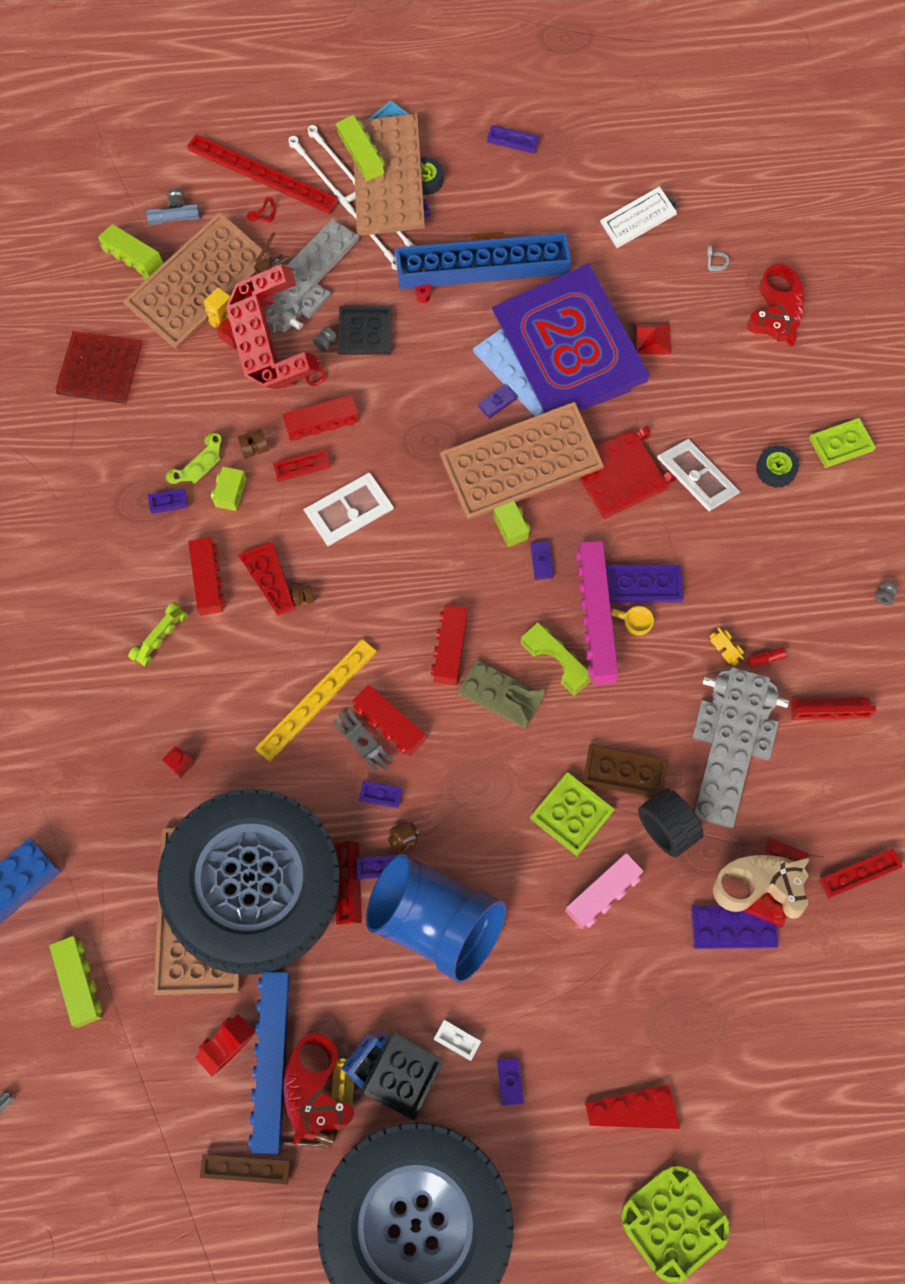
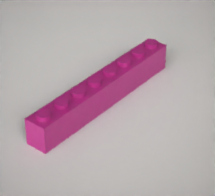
(597, 613)

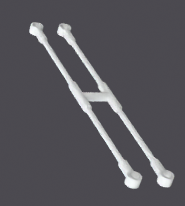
(345, 201)

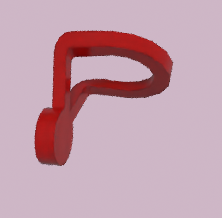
(253, 216)
(320, 380)

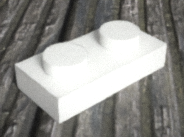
(457, 1040)

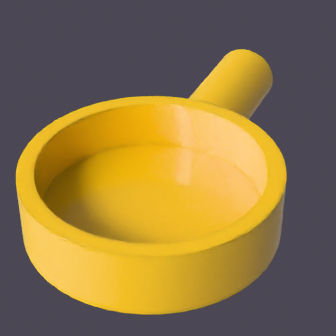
(637, 620)

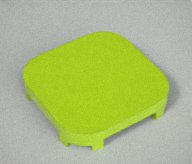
(674, 1223)

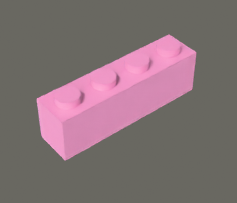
(604, 891)

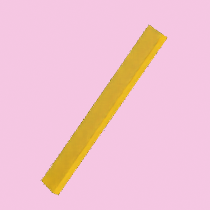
(315, 700)

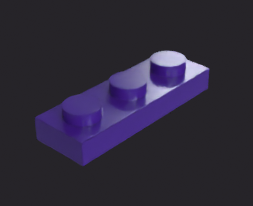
(513, 139)

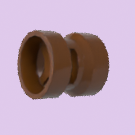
(298, 595)

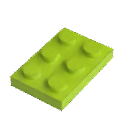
(842, 443)

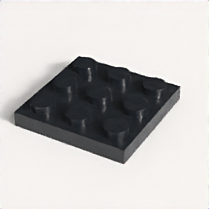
(364, 330)
(402, 1075)

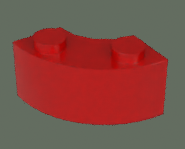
(225, 1045)

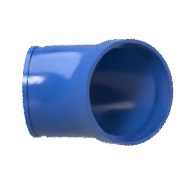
(435, 916)

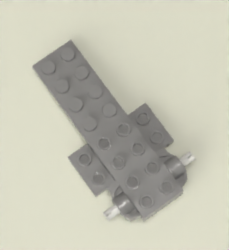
(309, 268)
(736, 729)

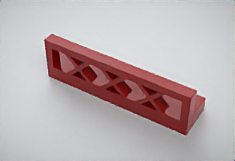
(831, 708)

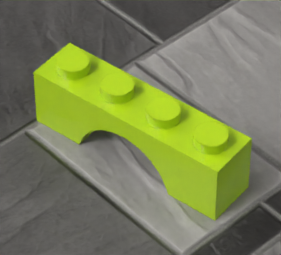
(540, 641)

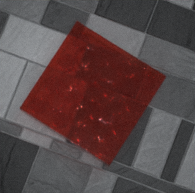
(99, 367)

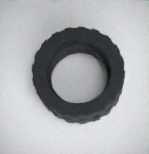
(670, 822)

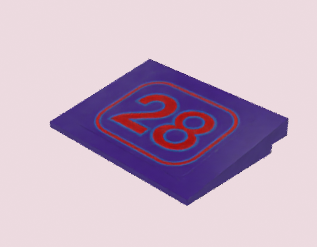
(571, 342)

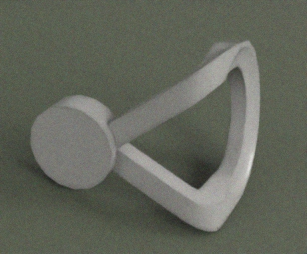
(716, 268)

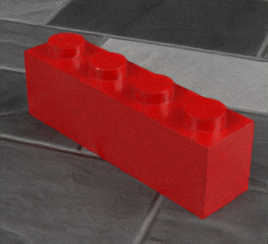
(321, 418)
(205, 576)
(450, 644)
(388, 720)

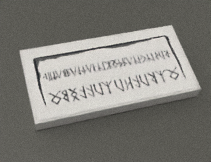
(638, 217)

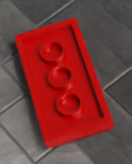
(766, 906)

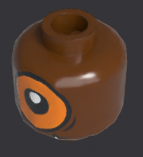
(403, 835)

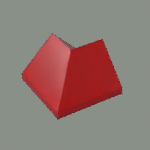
(652, 338)

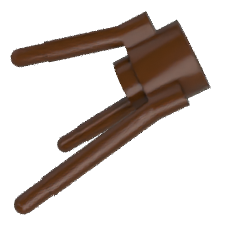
(264, 264)
(325, 1137)

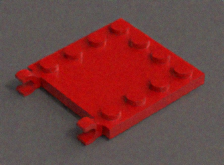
(627, 474)

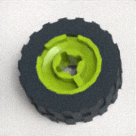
(431, 175)
(768, 470)

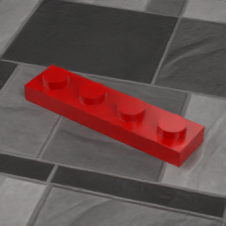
(860, 873)

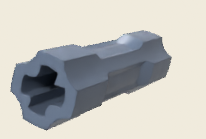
(159, 215)

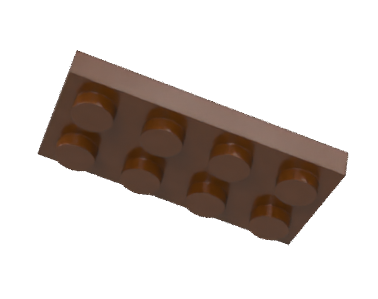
(624, 771)

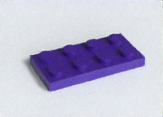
(644, 583)
(725, 929)

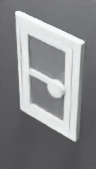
(698, 474)
(348, 509)

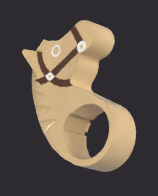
(765, 874)

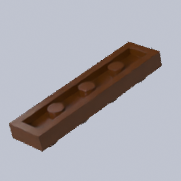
(245, 1169)

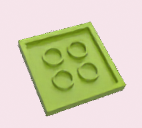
(572, 814)

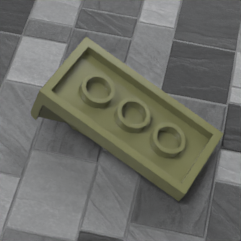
(501, 694)

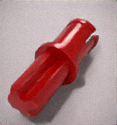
(767, 657)

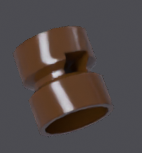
(260, 445)

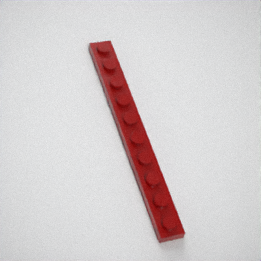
(263, 174)

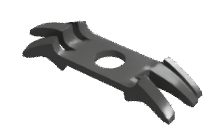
(357, 731)

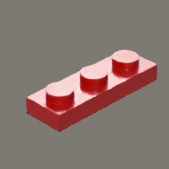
(301, 465)

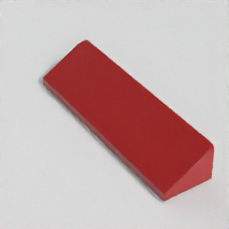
(349, 895)

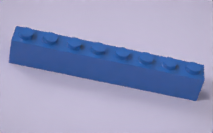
(271, 1063)

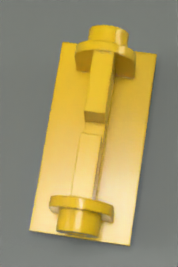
(733, 652)
(342, 1085)

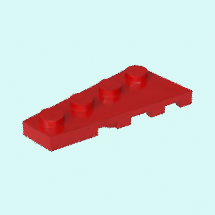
(269, 576)
(637, 1109)

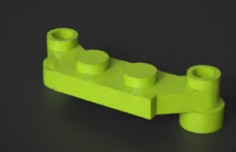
(200, 464)
(154, 640)

